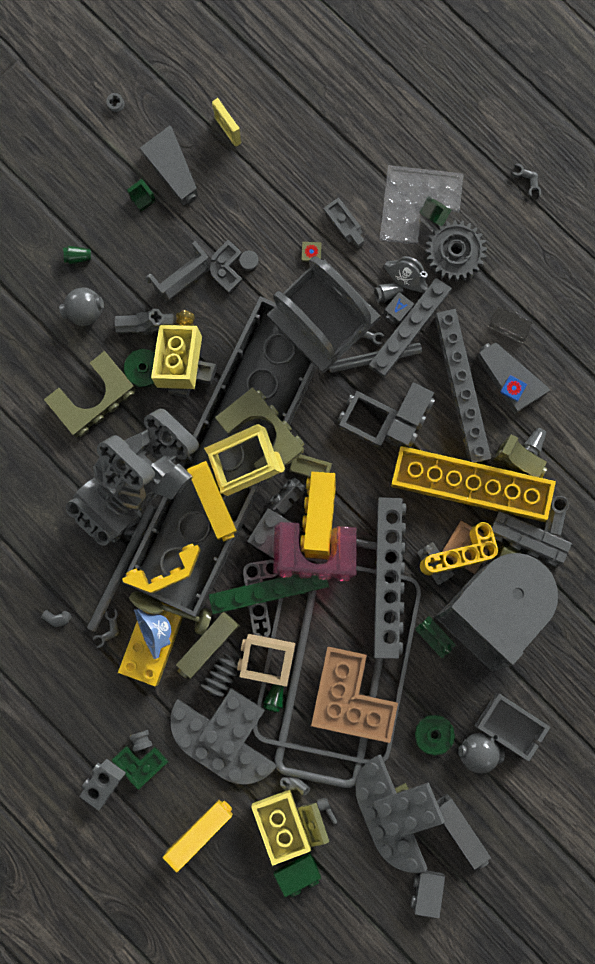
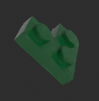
(139, 770)

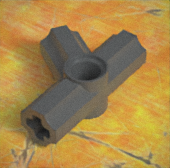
(143, 323)

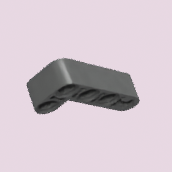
(262, 575)

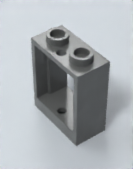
(377, 442)

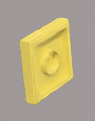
(226, 122)

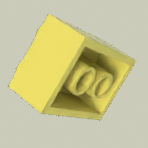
(176, 357)
(281, 827)

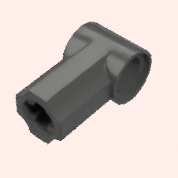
(556, 517)

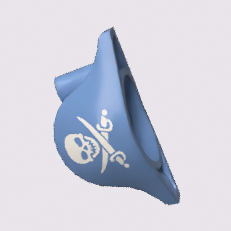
(155, 631)

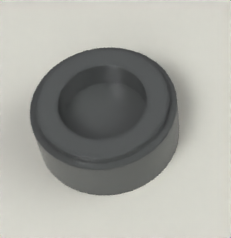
(249, 260)

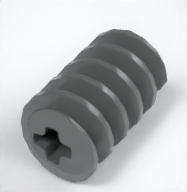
(221, 676)

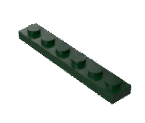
(264, 592)

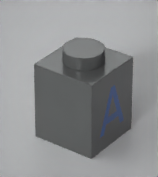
(398, 309)

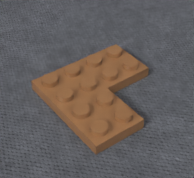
(342, 707)

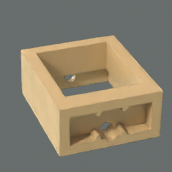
(270, 643)

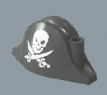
(407, 273)

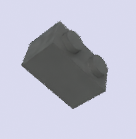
(428, 893)

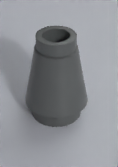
(387, 291)
(535, 441)

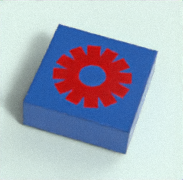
(513, 388)

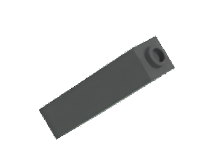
(169, 163)
(501, 365)
(463, 833)

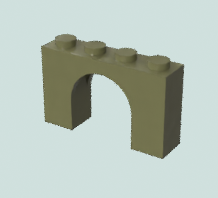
(253, 406)
(79, 419)

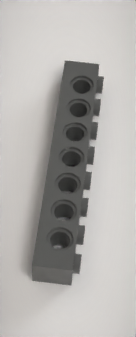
(462, 386)
(384, 507)

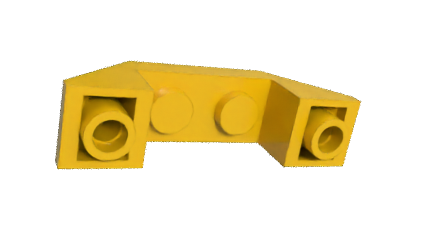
(139, 580)

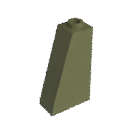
(207, 645)

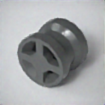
(140, 740)

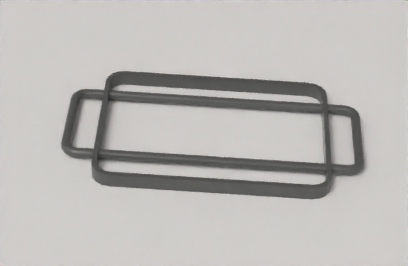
(281, 743)

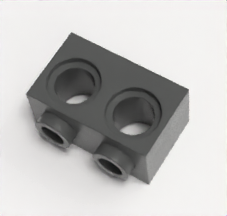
(103, 785)

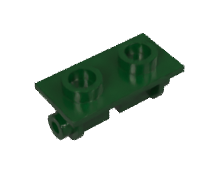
(435, 637)

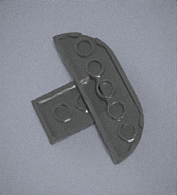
(221, 740)
(396, 816)

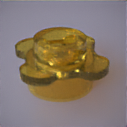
(185, 318)

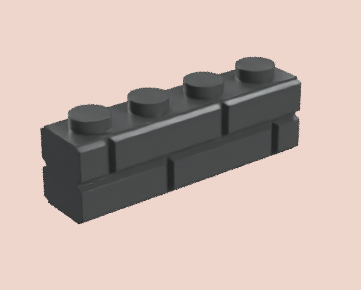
(530, 538)

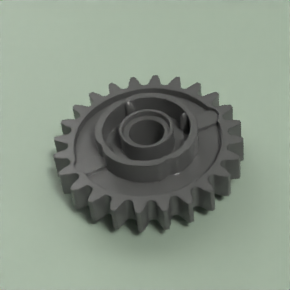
(455, 237)

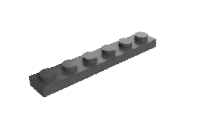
(410, 327)

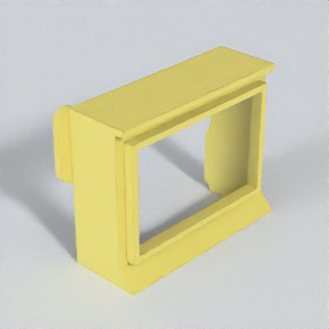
(273, 460)

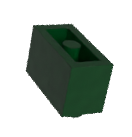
(298, 875)

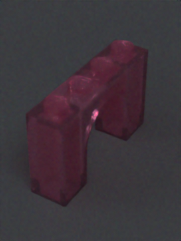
(290, 561)

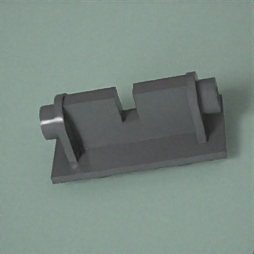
(291, 490)
(429, 550)

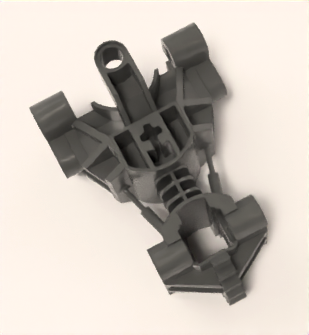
(129, 480)

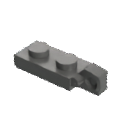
(344, 222)

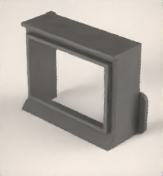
(182, 277)

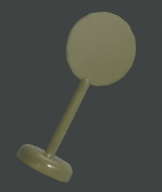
(152, 605)

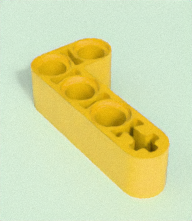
(458, 554)

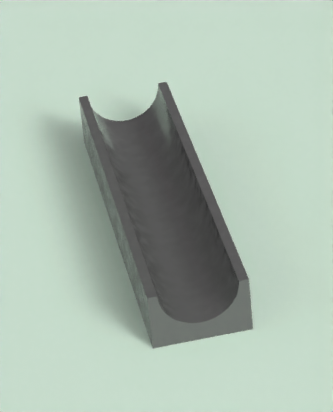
(282, 373)

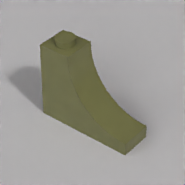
(519, 459)

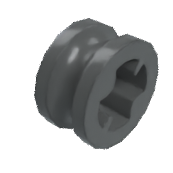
(111, 98)

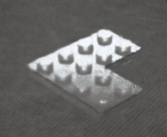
(406, 194)

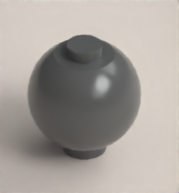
(82, 307)
(481, 753)

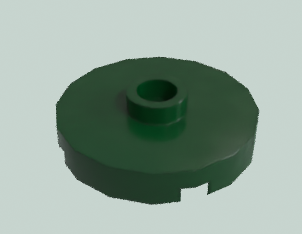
(132, 367)
(436, 745)

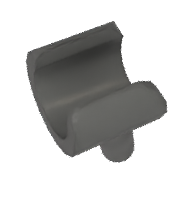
(323, 804)

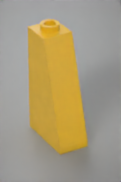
(212, 501)
(197, 835)

